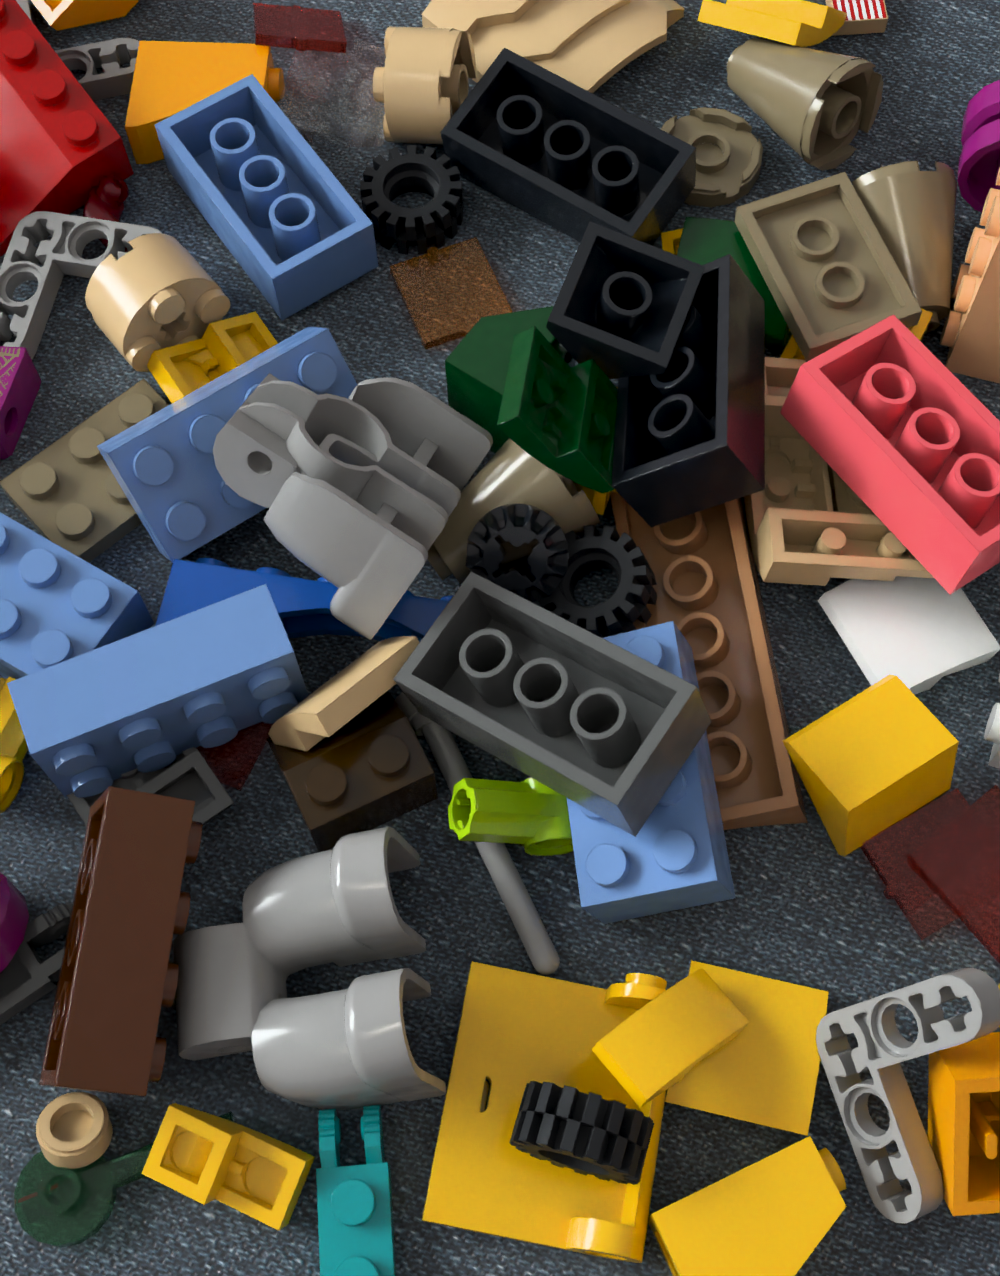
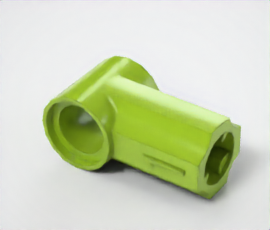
(511, 814)

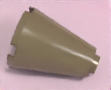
(807, 96)
(917, 225)
(508, 479)

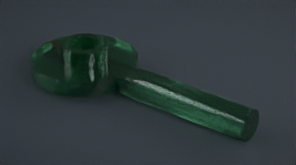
(72, 1205)

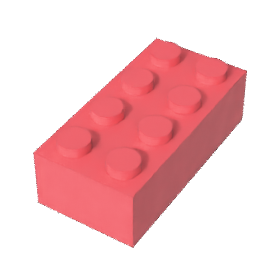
(907, 446)

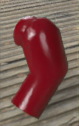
(107, 201)

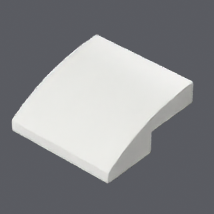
(908, 629)

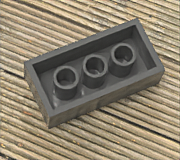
(555, 701)

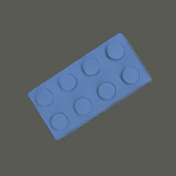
(268, 196)
(169, 457)
(57, 603)
(159, 693)
(682, 846)

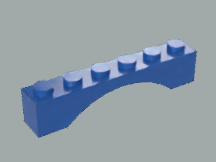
(299, 601)

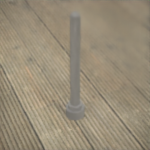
(495, 855)

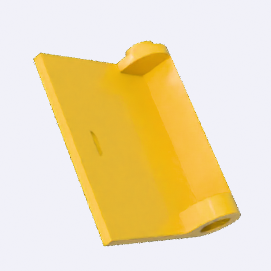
(518, 1032)

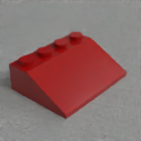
(50, 129)

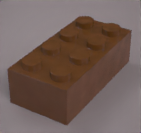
(121, 943)

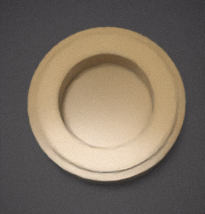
(74, 1130)

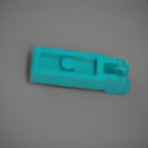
(354, 1202)

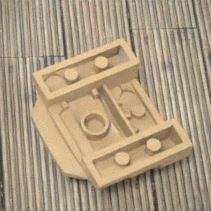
(567, 37)
(807, 517)

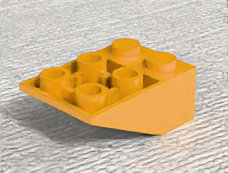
(967, 1123)

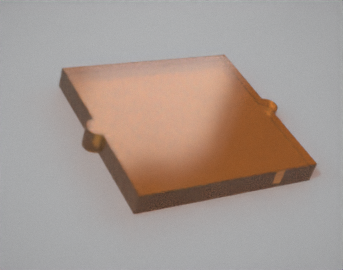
(449, 291)

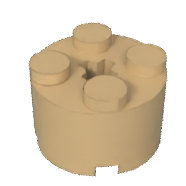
(422, 81)
(153, 298)

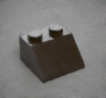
(358, 774)

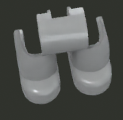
(352, 482)
(308, 912)

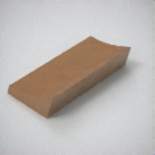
(716, 601)

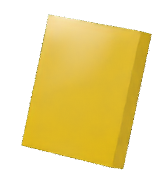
(873, 762)

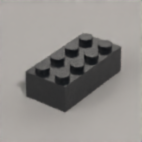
(567, 153)
(700, 426)

